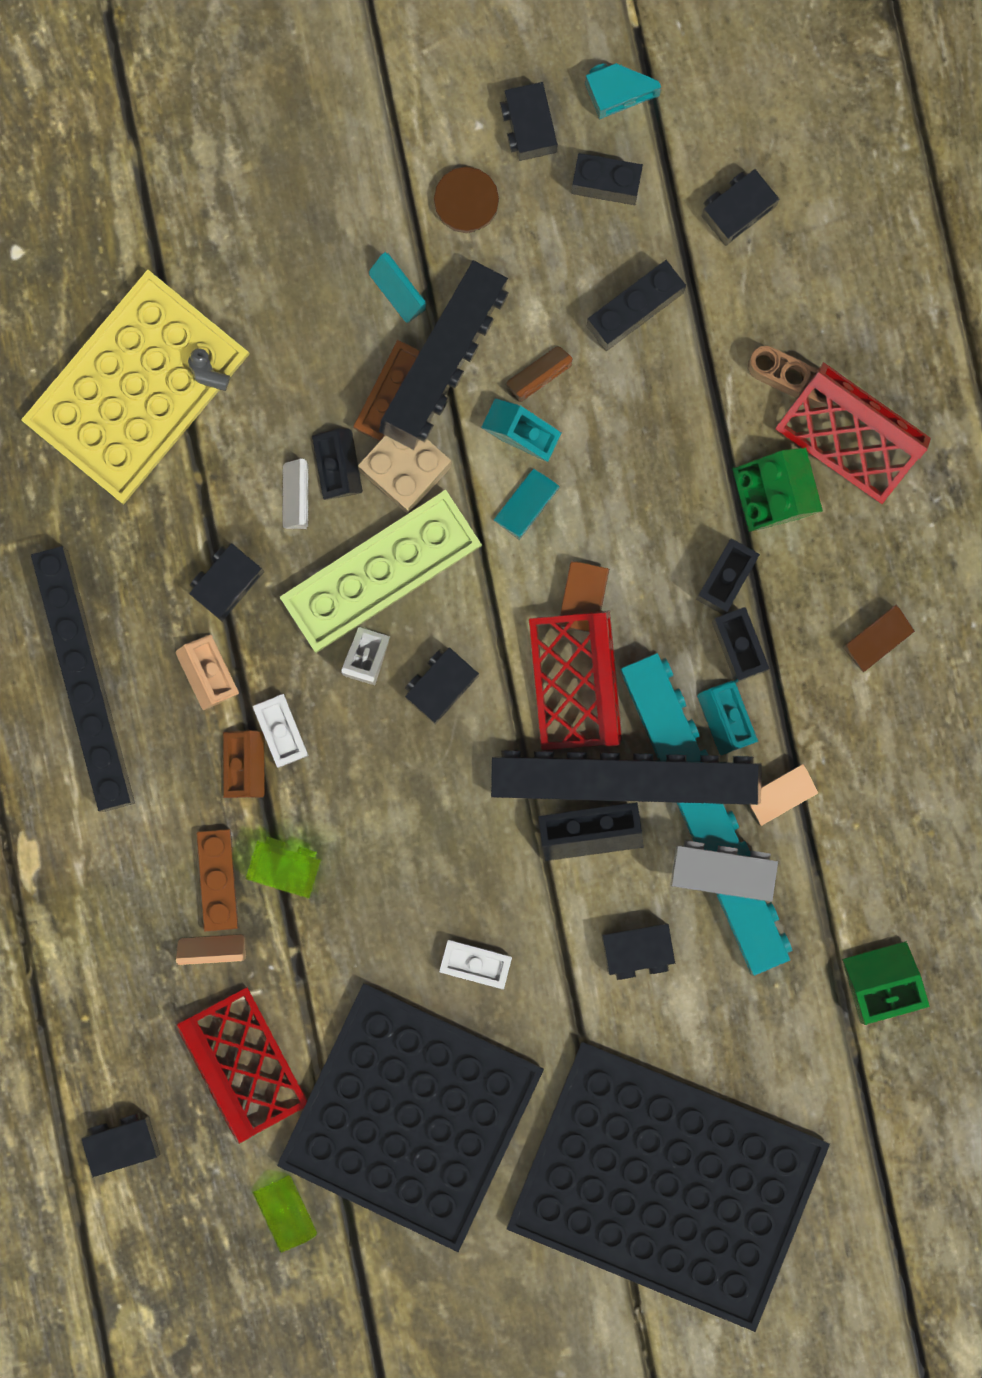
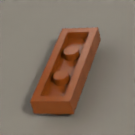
(385, 389)
(217, 880)

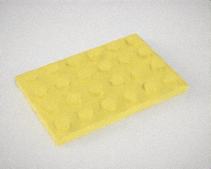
(132, 387)

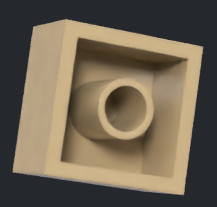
(403, 472)

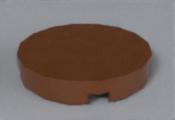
(466, 199)

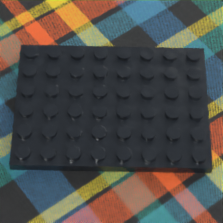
(668, 1186)

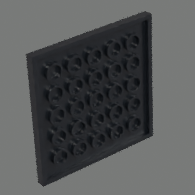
(410, 1117)

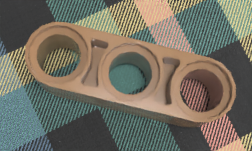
(776, 375)

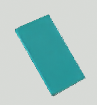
(397, 288)
(526, 503)
(727, 717)

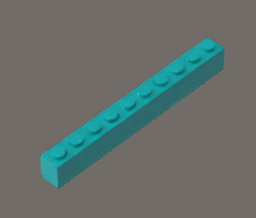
(707, 823)

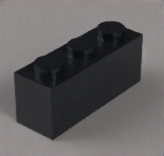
(636, 305)
(591, 831)

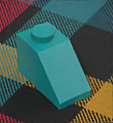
(618, 88)
(521, 429)

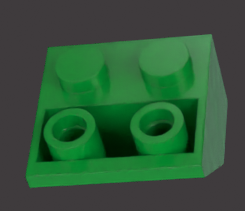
(777, 489)
(885, 983)

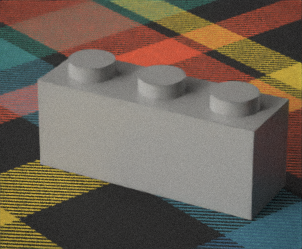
(724, 871)

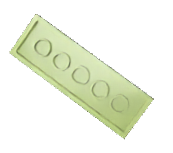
(380, 571)

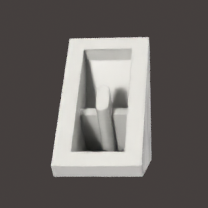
(365, 656)

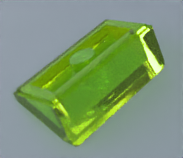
(285, 1213)

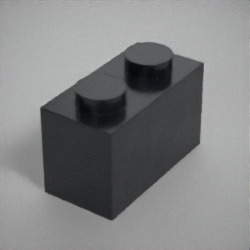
(530, 121)
(606, 179)
(739, 206)
(727, 576)
(225, 581)
(740, 645)
(441, 684)
(638, 950)
(120, 1146)

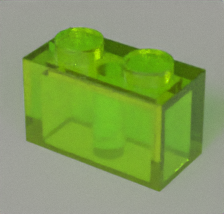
(284, 868)

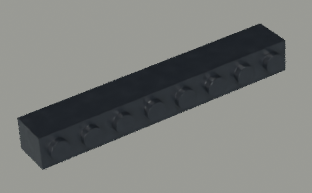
(82, 679)
(626, 779)

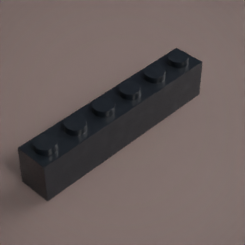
(443, 355)

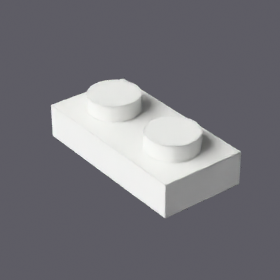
(280, 731)
(475, 964)

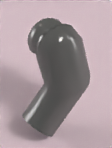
(204, 373)

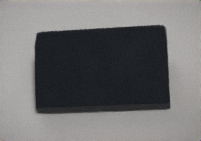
(337, 463)

